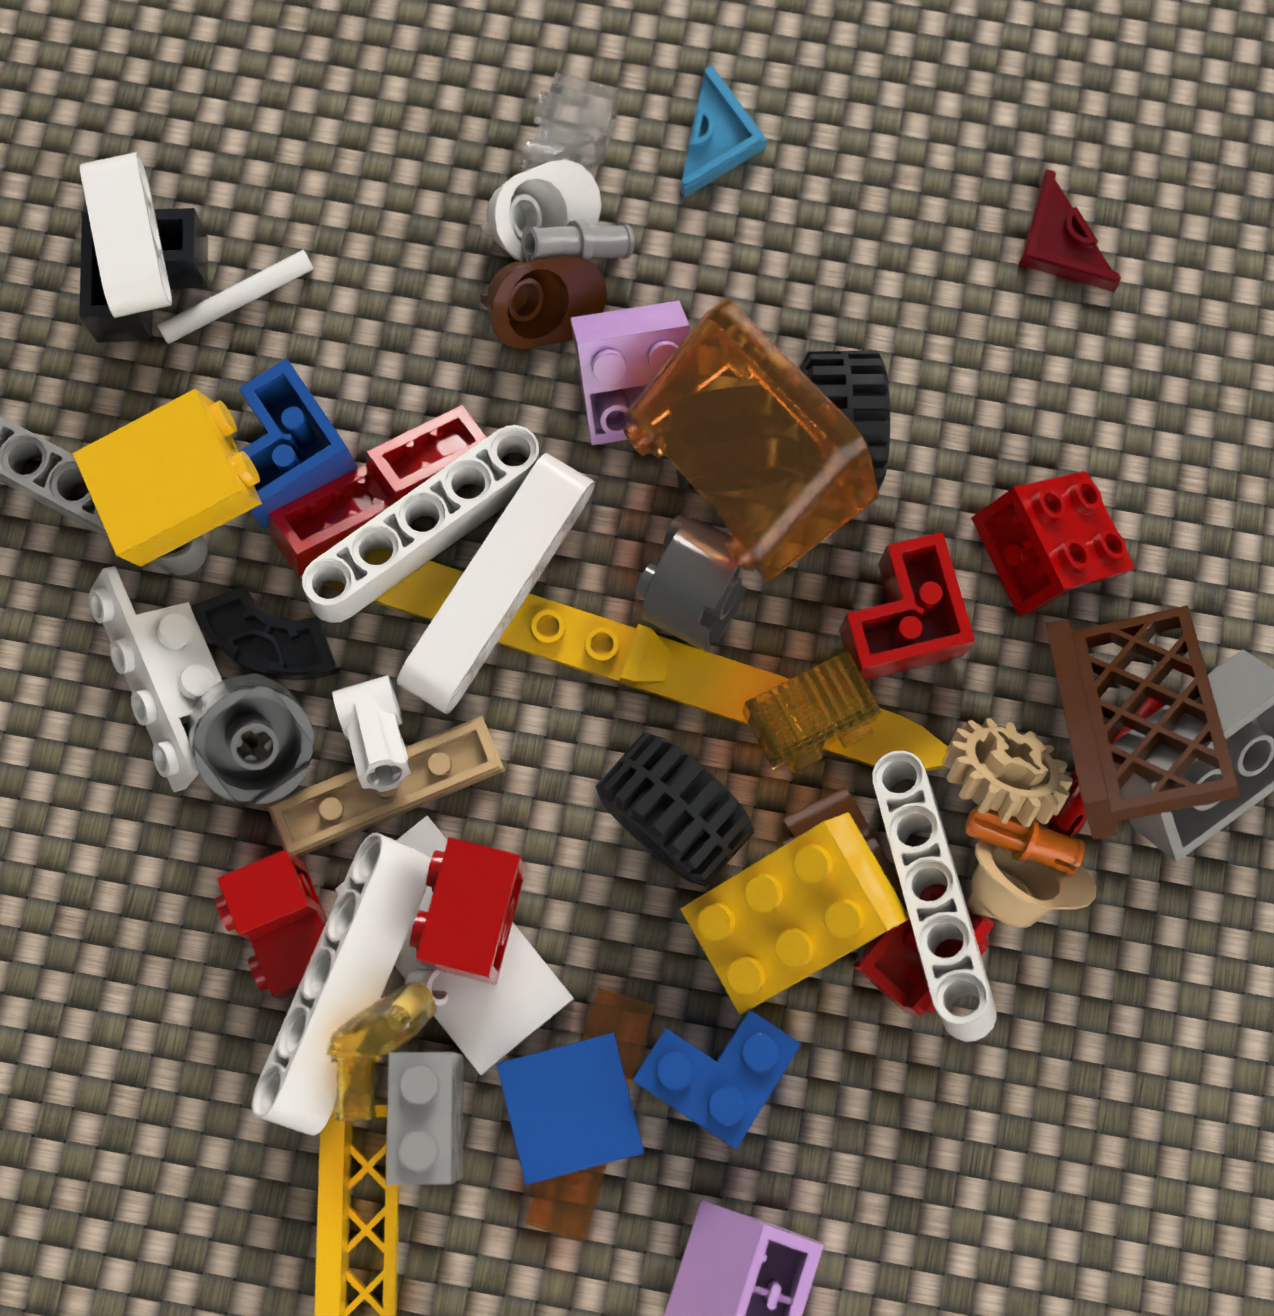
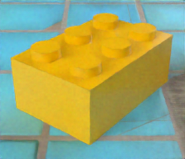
(794, 912)

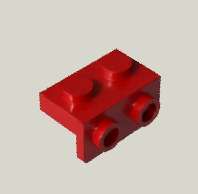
(895, 962)

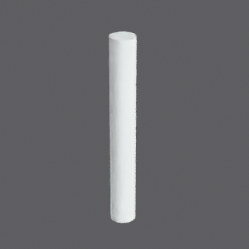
(235, 297)

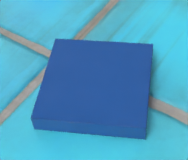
(569, 1108)

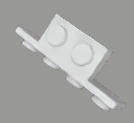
(164, 667)

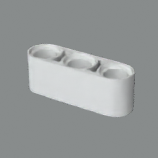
(125, 234)

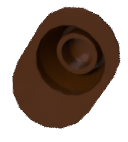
(537, 298)

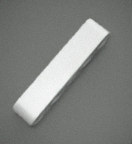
(414, 548)
(495, 583)
(940, 918)
(341, 980)

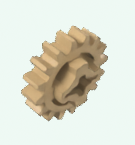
(1007, 772)

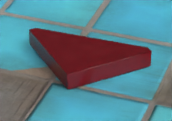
(1062, 241)

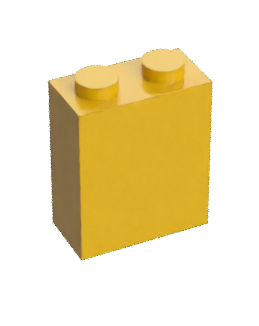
(168, 477)

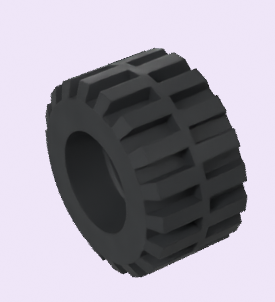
(860, 390)
(675, 808)

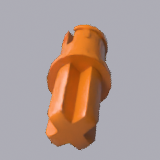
(1029, 843)

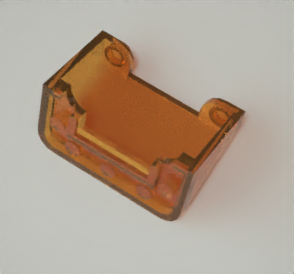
(754, 441)

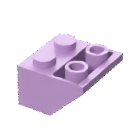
(619, 358)
(742, 1267)

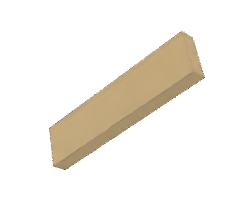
(344, 808)

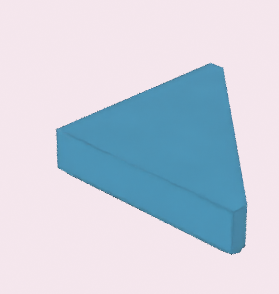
(720, 135)

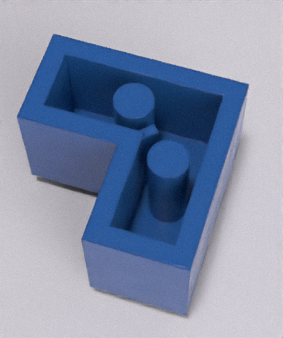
(300, 441)
(721, 1092)

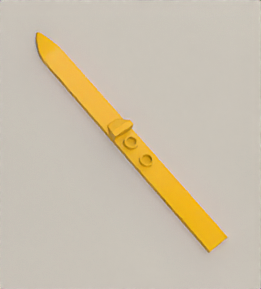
(644, 661)

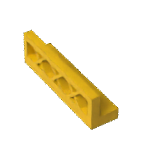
(334, 1224)

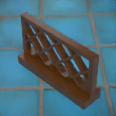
(1091, 737)

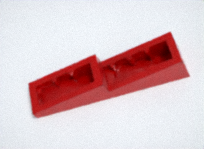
(393, 469)

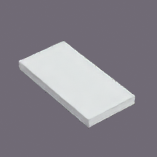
(481, 1016)

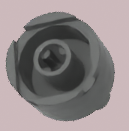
(694, 585)
(234, 767)

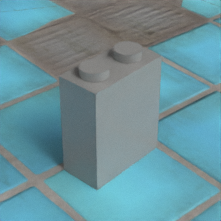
(425, 1118)

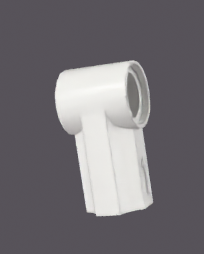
(371, 725)

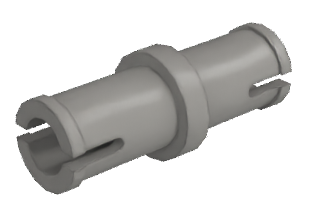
(578, 240)

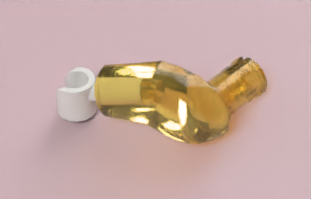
(376, 1033)

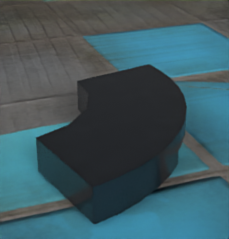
(264, 641)

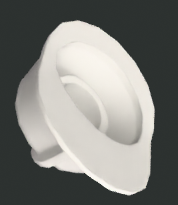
(541, 198)

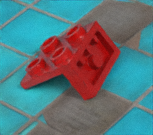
(1051, 540)

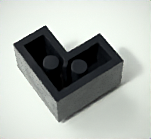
(186, 264)

